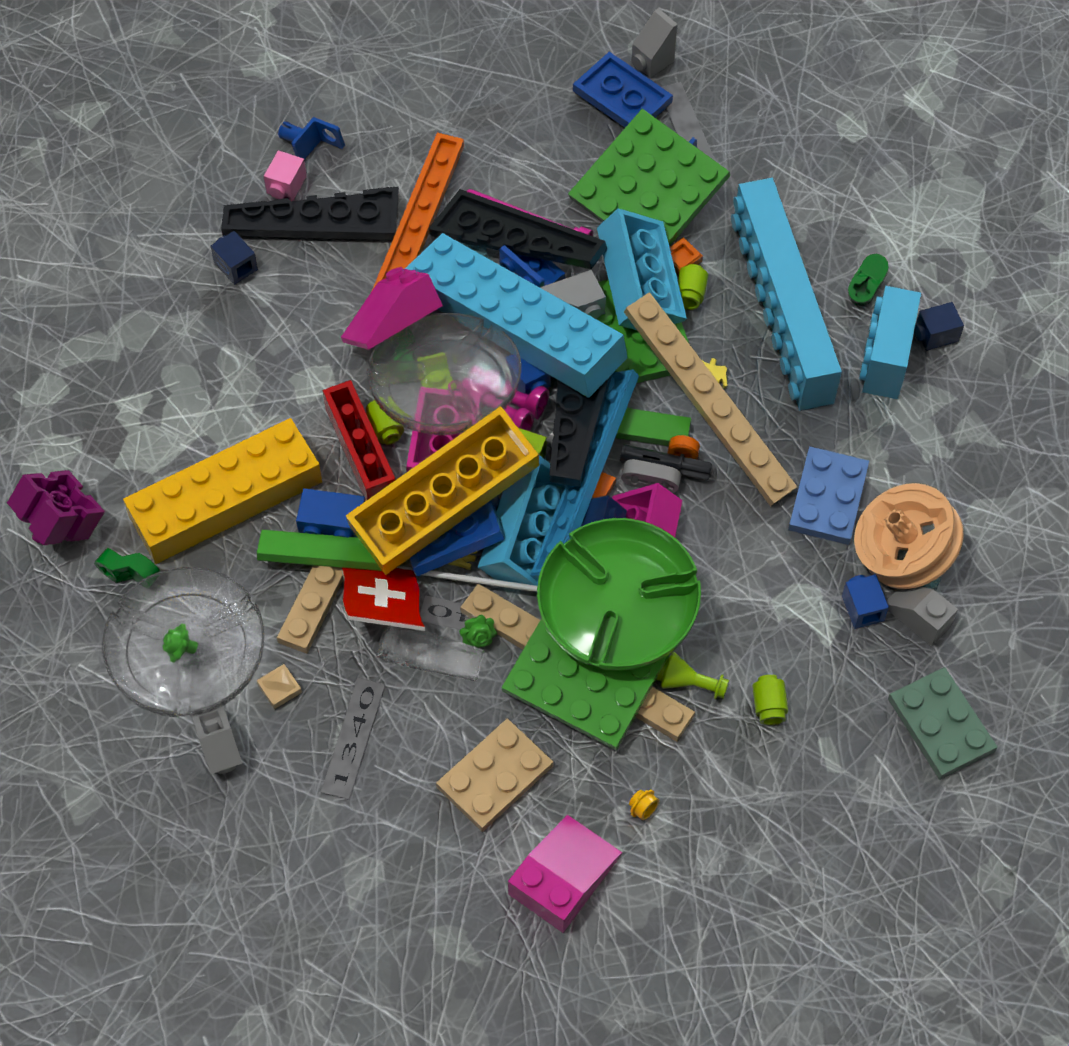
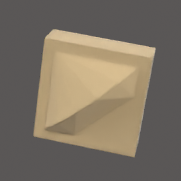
(279, 686)

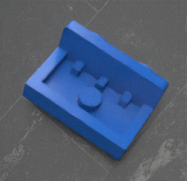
(534, 270)

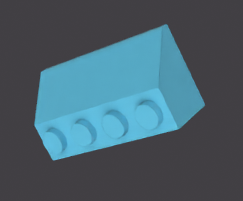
(639, 263)
(524, 518)

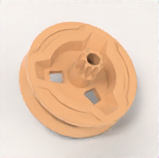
(896, 524)

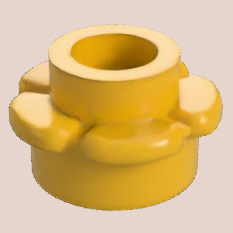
(643, 804)

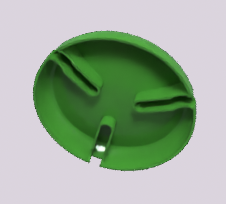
(619, 594)

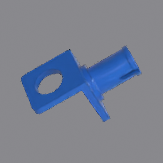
(307, 139)

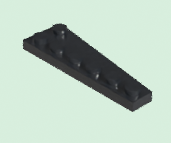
(338, 217)
(492, 225)
(574, 432)

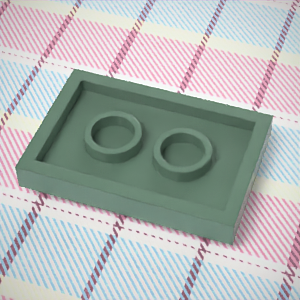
(942, 723)

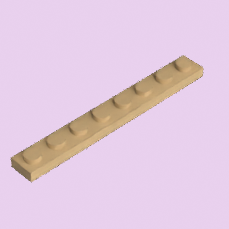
(710, 399)
(517, 627)

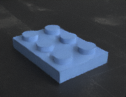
(828, 495)

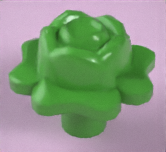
(478, 631)
(177, 643)

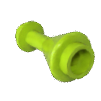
(679, 674)

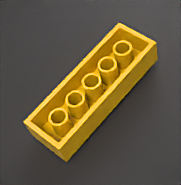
(223, 490)
(443, 490)

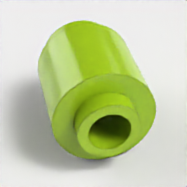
(692, 285)
(385, 428)
(770, 700)

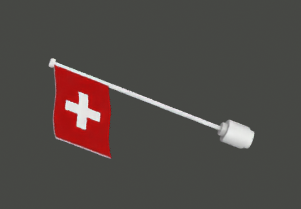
(395, 597)

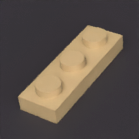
(310, 607)

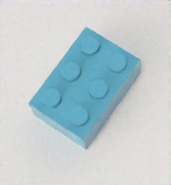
(889, 342)

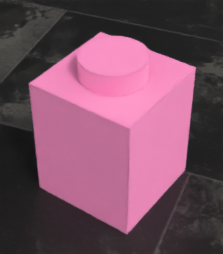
(285, 176)

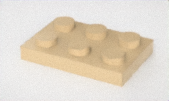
(494, 774)

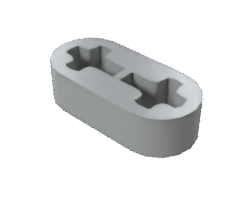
(643, 473)

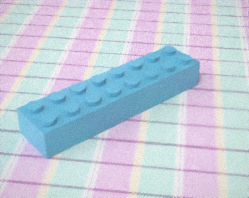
(786, 295)
(542, 326)

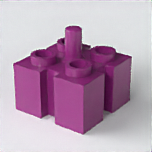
(55, 507)

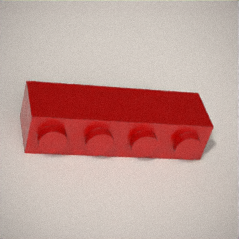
(357, 438)

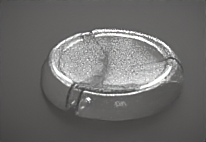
(444, 373)
(216, 616)

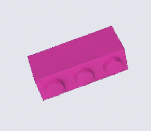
(652, 505)

